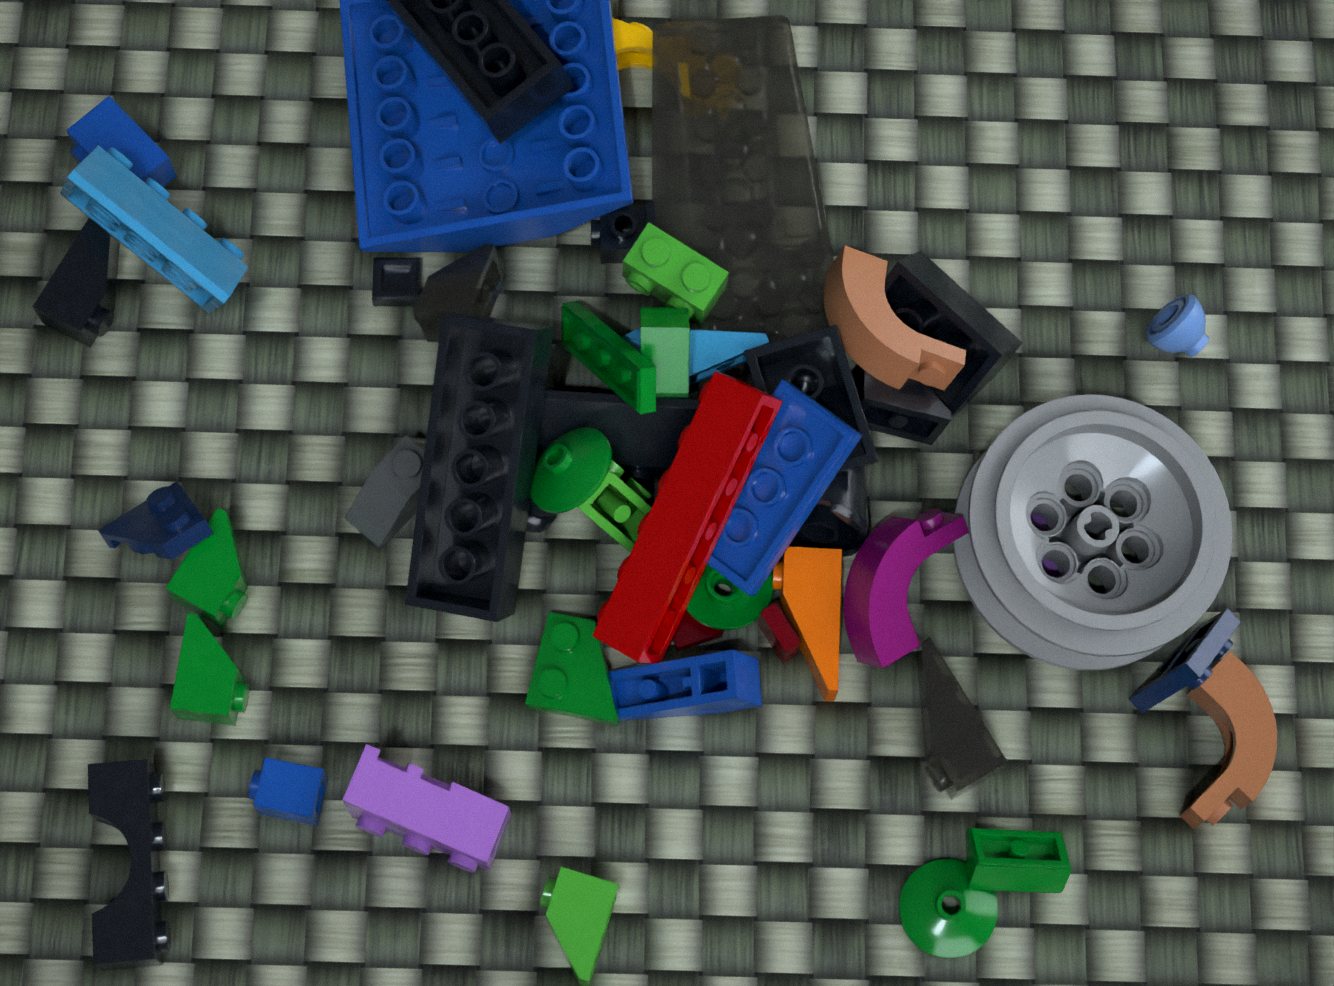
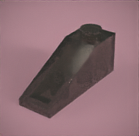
(955, 737)

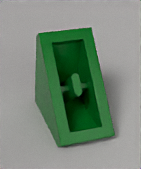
(666, 345)

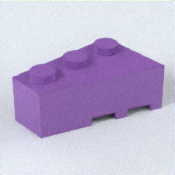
(425, 811)

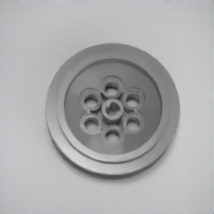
(1172, 521)

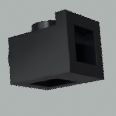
(616, 244)

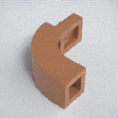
(873, 332)
(1249, 737)

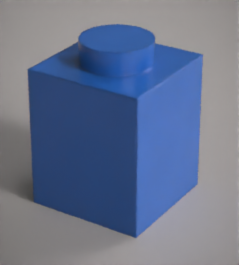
(288, 791)

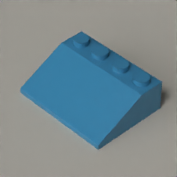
(155, 229)

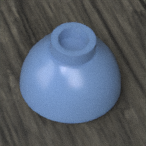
(1179, 327)

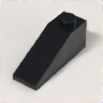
(83, 287)

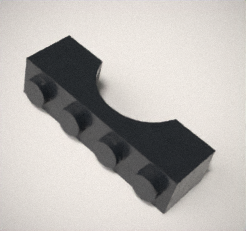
(131, 927)

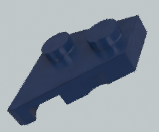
(160, 525)
(1190, 662)

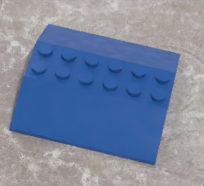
(438, 176)

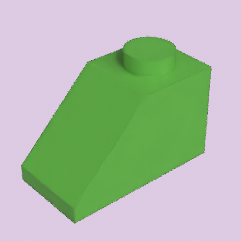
(579, 917)

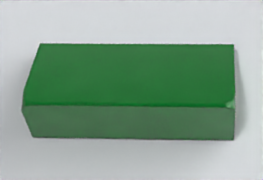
(1016, 860)

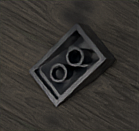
(820, 370)

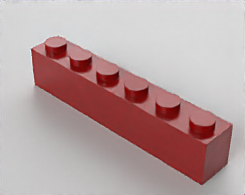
(686, 518)

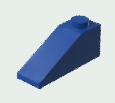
(688, 686)

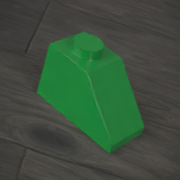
(212, 575)
(206, 679)

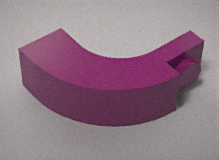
(880, 579)

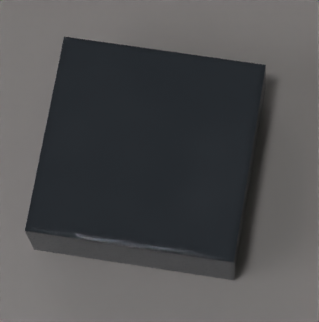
(395, 281)

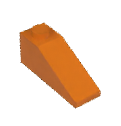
(812, 604)

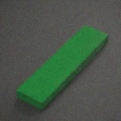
(609, 357)

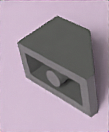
(389, 494)

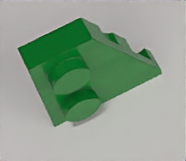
(572, 672)

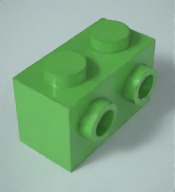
(674, 273)
(618, 507)

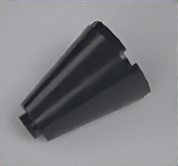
(839, 516)

